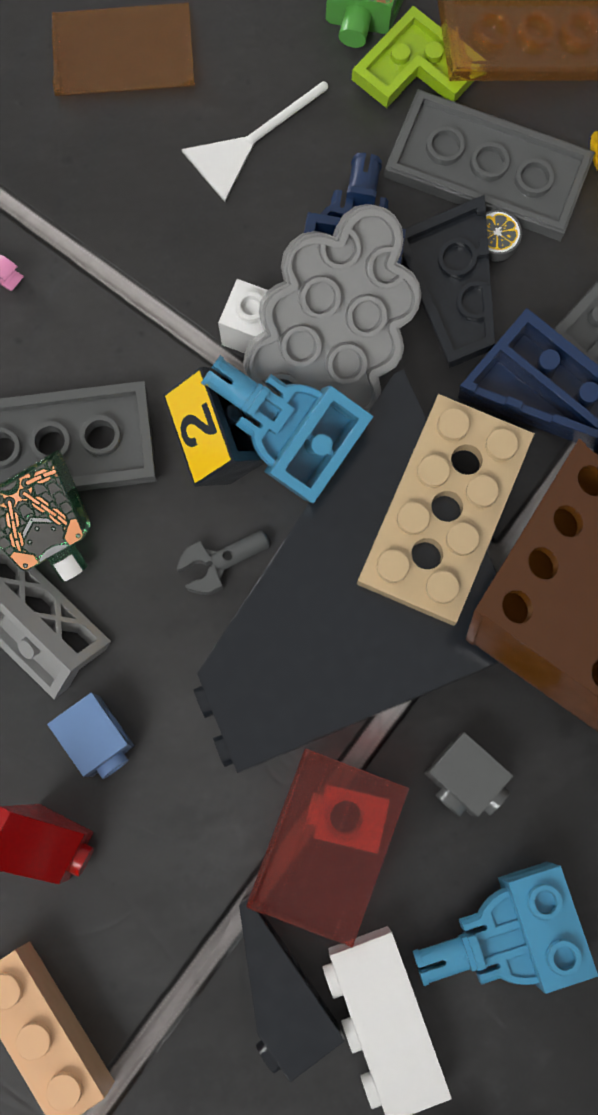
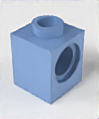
(92, 737)

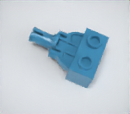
(298, 433)
(525, 932)

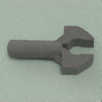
(219, 560)

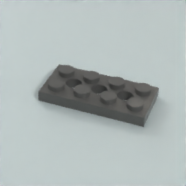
(75, 415)

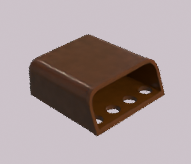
(545, 596)

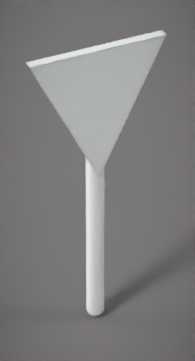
(223, 161)

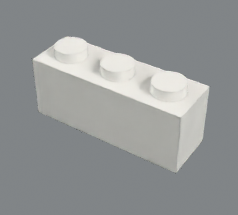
(386, 1025)

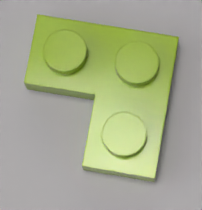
(407, 51)

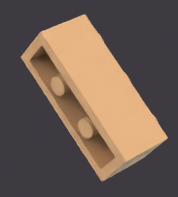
(48, 1038)

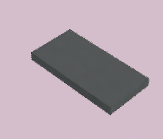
(470, 153)

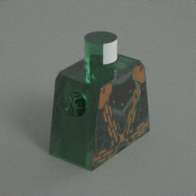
(43, 517)

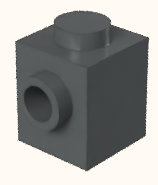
(469, 778)

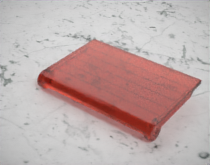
(327, 848)

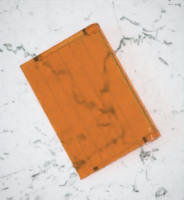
(122, 49)

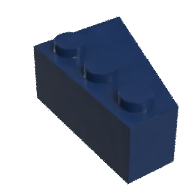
(538, 381)

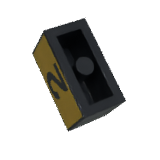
(208, 433)

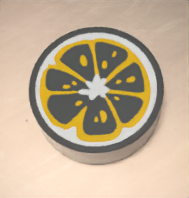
(503, 234)

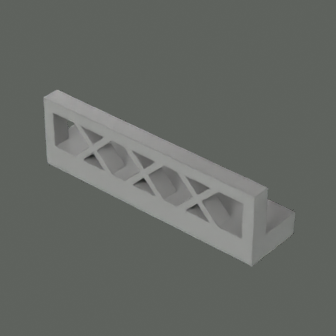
(36, 638)

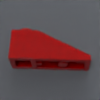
(42, 844)

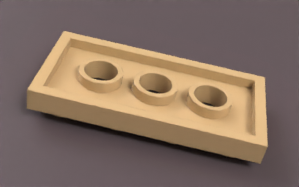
(461, 542)

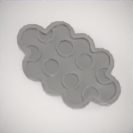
(338, 308)

